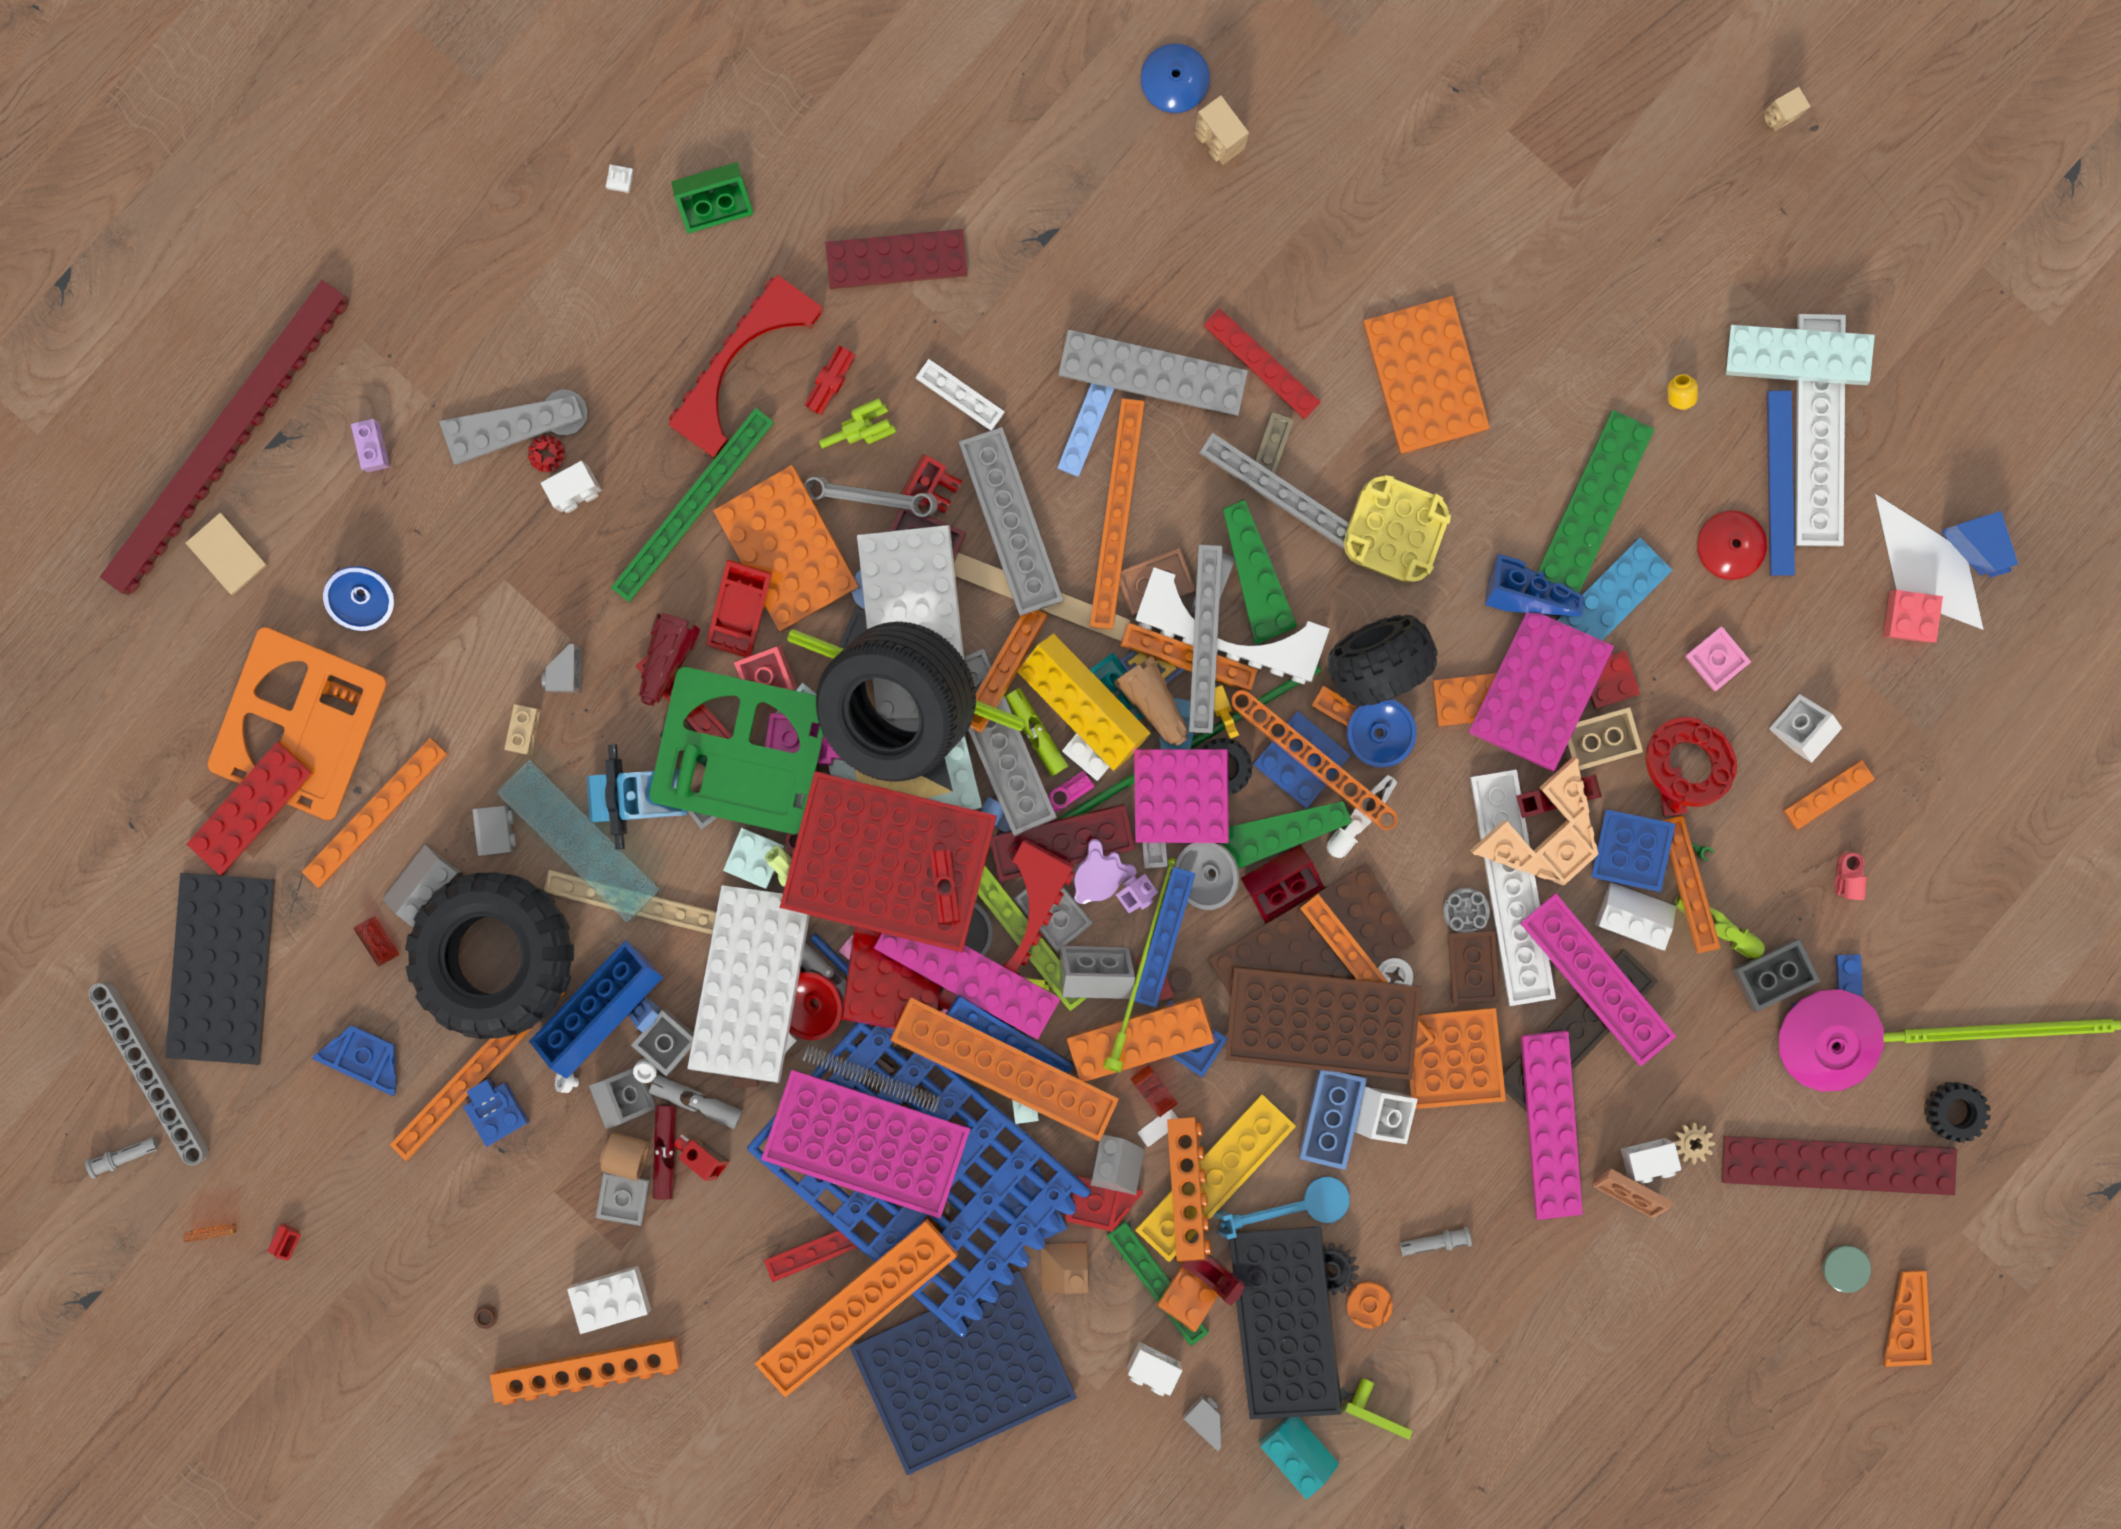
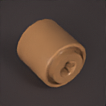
(624, 1156)

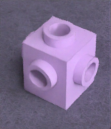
(1137, 893)

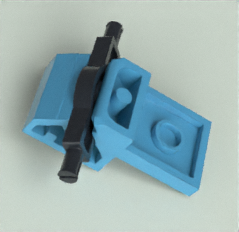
(624, 797)

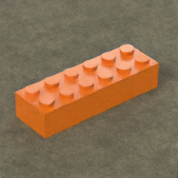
(1148, 1038)

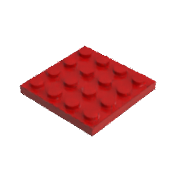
(880, 985)

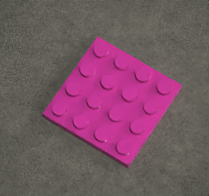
(1181, 795)

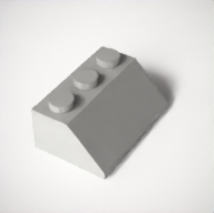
(418, 882)
(1096, 972)

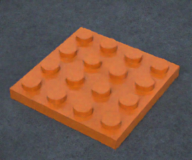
(1461, 1062)

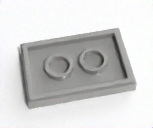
(1066, 922)

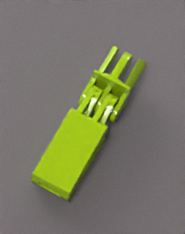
(1742, 940)

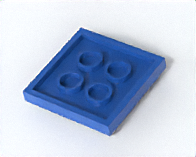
(1289, 773)
(1633, 850)

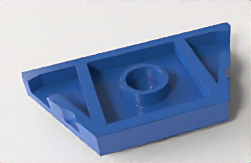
(362, 1058)

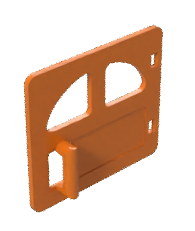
(313, 731)

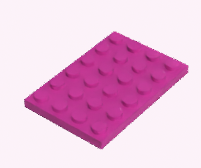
(1541, 690)

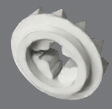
(1404, 970)

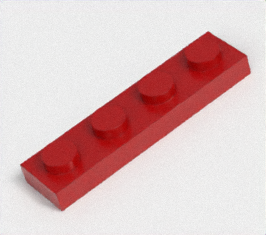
(808, 1255)

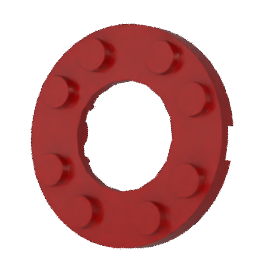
(1709, 739)

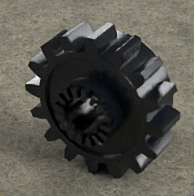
(1344, 1265)

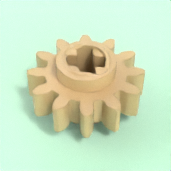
(1694, 1134)

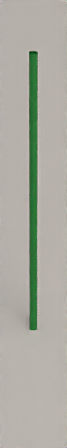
(1198, 739)

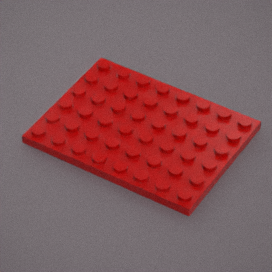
(869, 860)

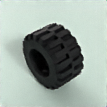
(1242, 760)
(1975, 1116)

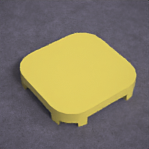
(1396, 529)

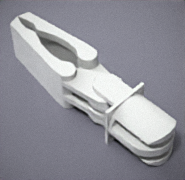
(1343, 839)

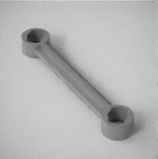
(871, 496)

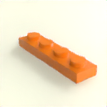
(1828, 794)

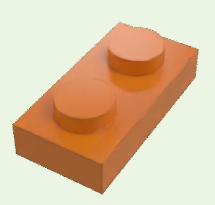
(1333, 706)

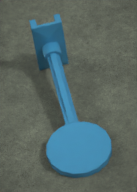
(1324, 1201)

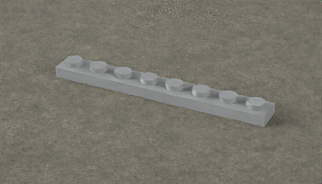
(1275, 489)
(1205, 638)

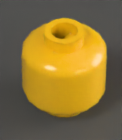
(1682, 392)

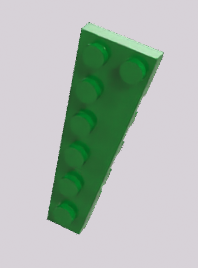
(1261, 590)
(1271, 835)

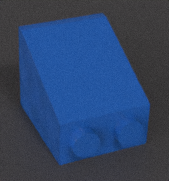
(1984, 544)

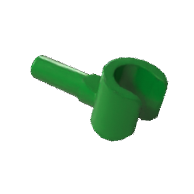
(1700, 850)

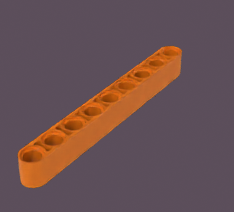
(1320, 770)

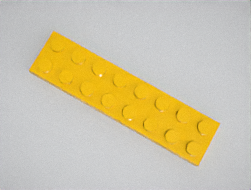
(1226, 1169)

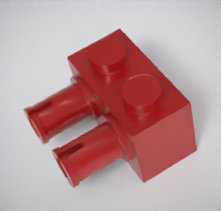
(926, 477)

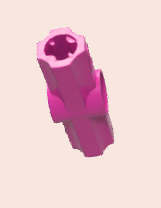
(1073, 789)

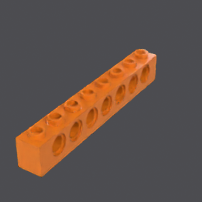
(505, 1392)

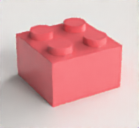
(1912, 616)
(768, 668)

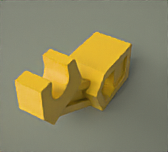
(1222, 708)

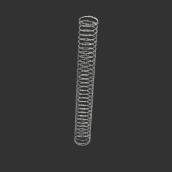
(804, 1059)

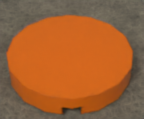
(1369, 1304)

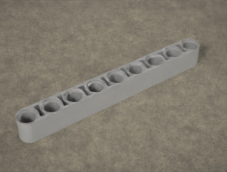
(138, 1068)

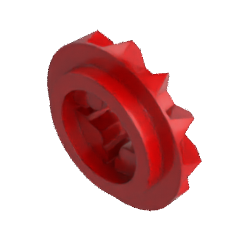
(550, 463)

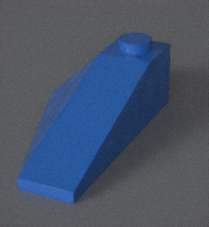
(1519, 589)

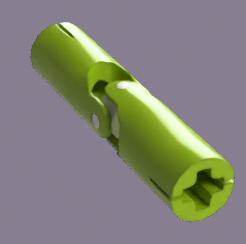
(1037, 736)

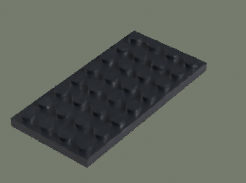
(220, 968)
(1286, 1323)

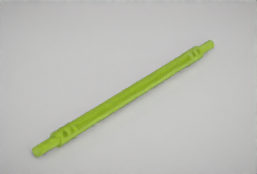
(2004, 1031)

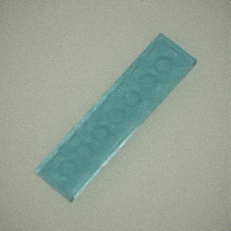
(578, 841)

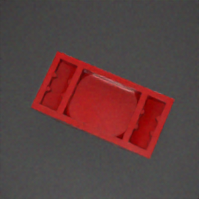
(739, 608)

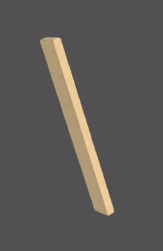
(1070, 609)
(656, 909)

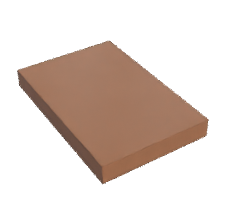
(1136, 577)
(1632, 1193)

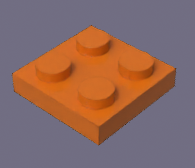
(1187, 1299)

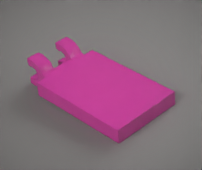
(783, 737)

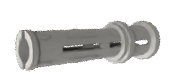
(112, 1160)
(1447, 1240)

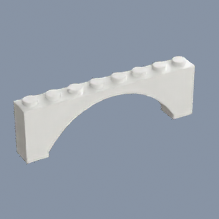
(1293, 656)

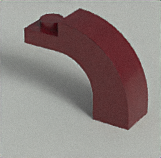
(1537, 802)
(1217, 1277)

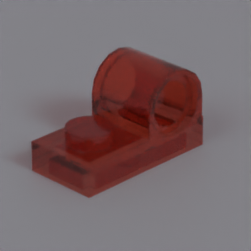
(1153, 1091)

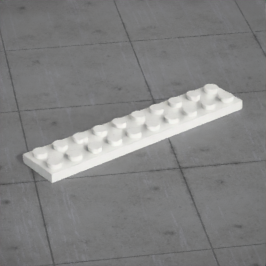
(1820, 450)
(1511, 893)

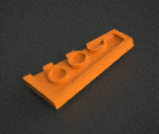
(1910, 1326)

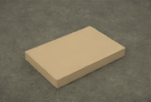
(226, 554)

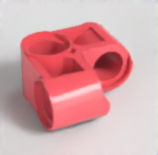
(1851, 882)

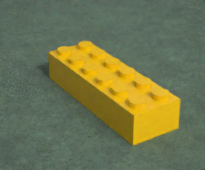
(1083, 702)

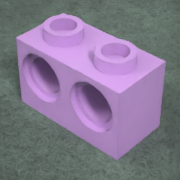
(370, 445)

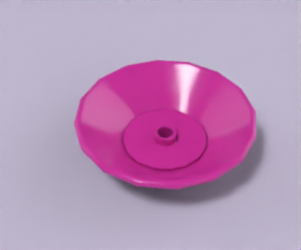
(1817, 1024)

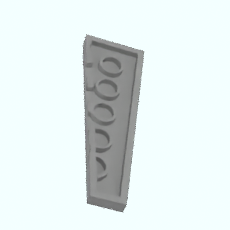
(494, 430)

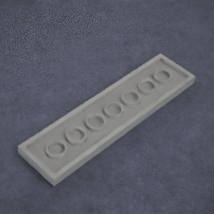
(1152, 373)
(1010, 521)
(1009, 764)

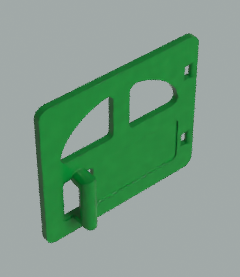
(739, 778)

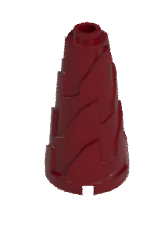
(666, 654)

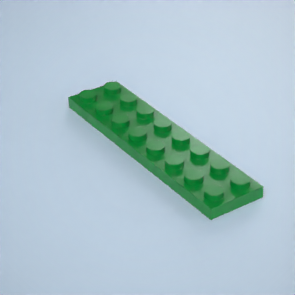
(1595, 501)

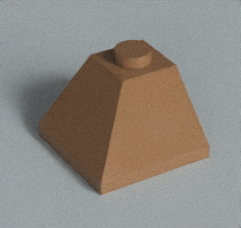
(1064, 1268)

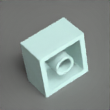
(748, 858)

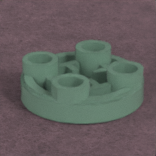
(1846, 1268)

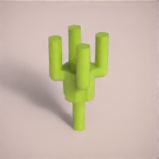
(861, 425)

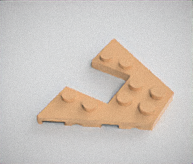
(1565, 849)

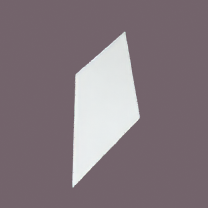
(1928, 564)

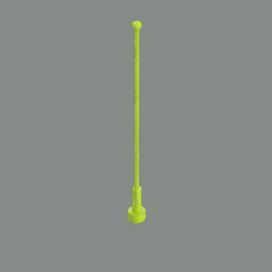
(1113, 1062)

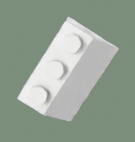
(1636, 916)

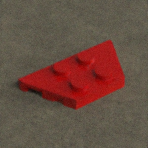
(1102, 1207)

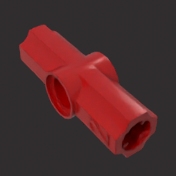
(830, 380)
(946, 902)

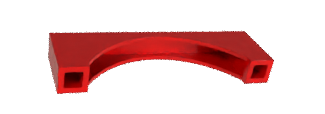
(777, 308)
(1044, 880)

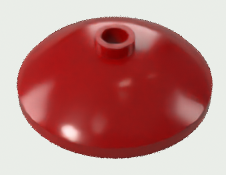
(1716, 546)
(814, 1021)

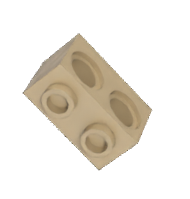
(1786, 109)
(523, 729)

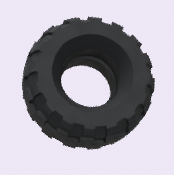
(1382, 660)

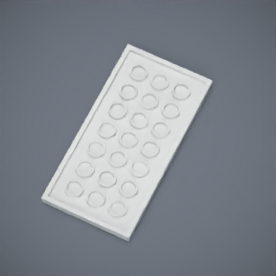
(913, 581)
(749, 986)

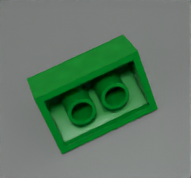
(712, 197)

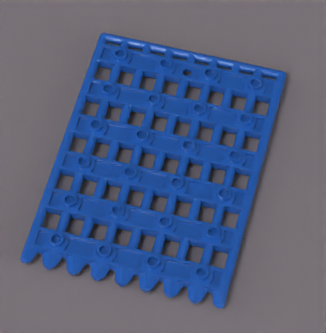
(1007, 1246)

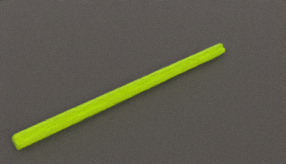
(832, 651)

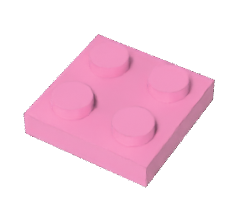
(1717, 659)

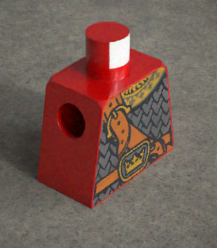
(708, 1163)

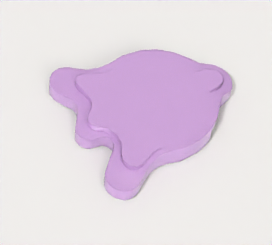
(1099, 875)

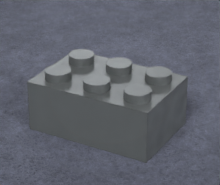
(1775, 975)

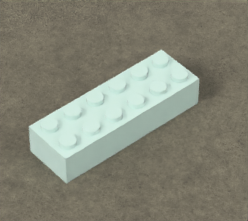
(1800, 355)

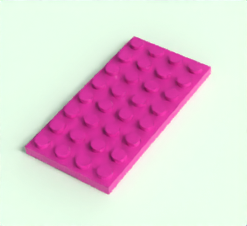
(865, 1143)

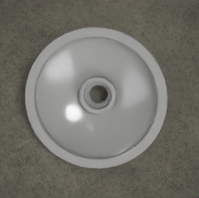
(1209, 890)

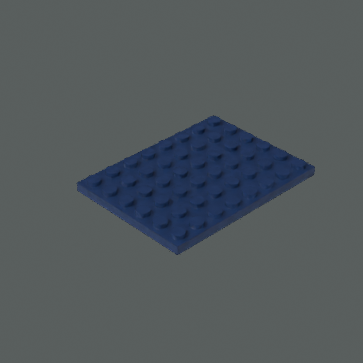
(956, 1390)

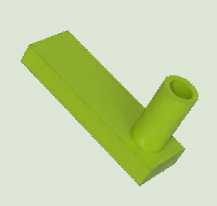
(1357, 1409)

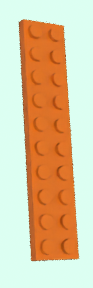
(1004, 1069)
(856, 1308)

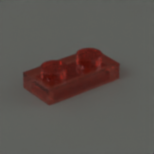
(376, 941)

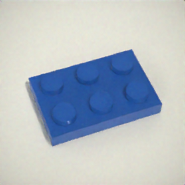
(1201, 1058)

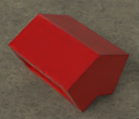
(284, 1242)

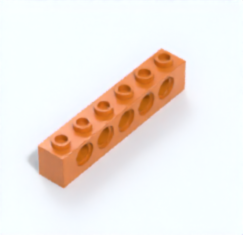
(1177, 1130)

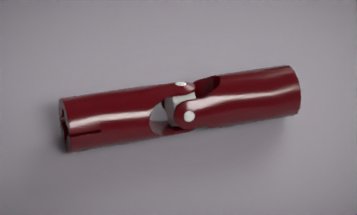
(664, 1134)

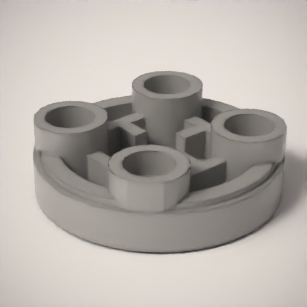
(1466, 910)

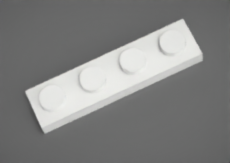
(960, 395)

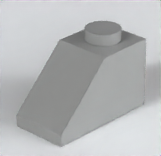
(1205, 1420)

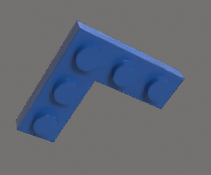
(1848, 974)

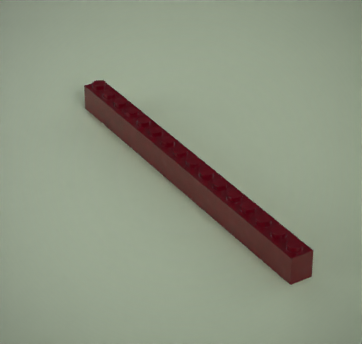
(224, 438)

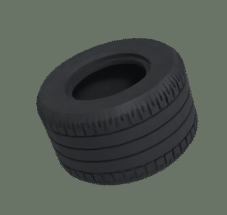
(931, 675)

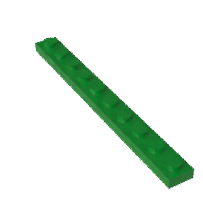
(692, 505)

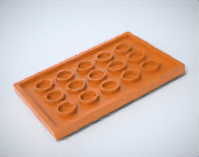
(1426, 375)
(784, 533)

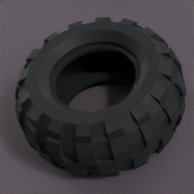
(435, 964)

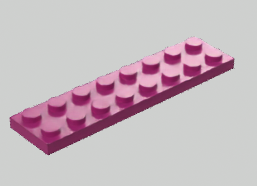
(1597, 979)
(978, 980)
(1551, 1124)

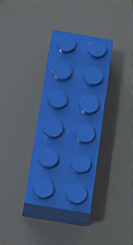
(595, 1009)

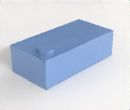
(1332, 1118)

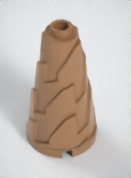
(1148, 692)

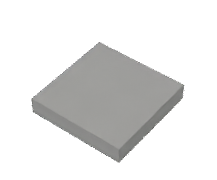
(622, 1199)

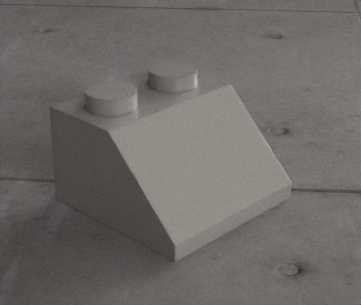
(564, 672)
(494, 830)
(621, 1098)
(1117, 1165)

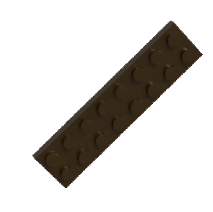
(1582, 1024)

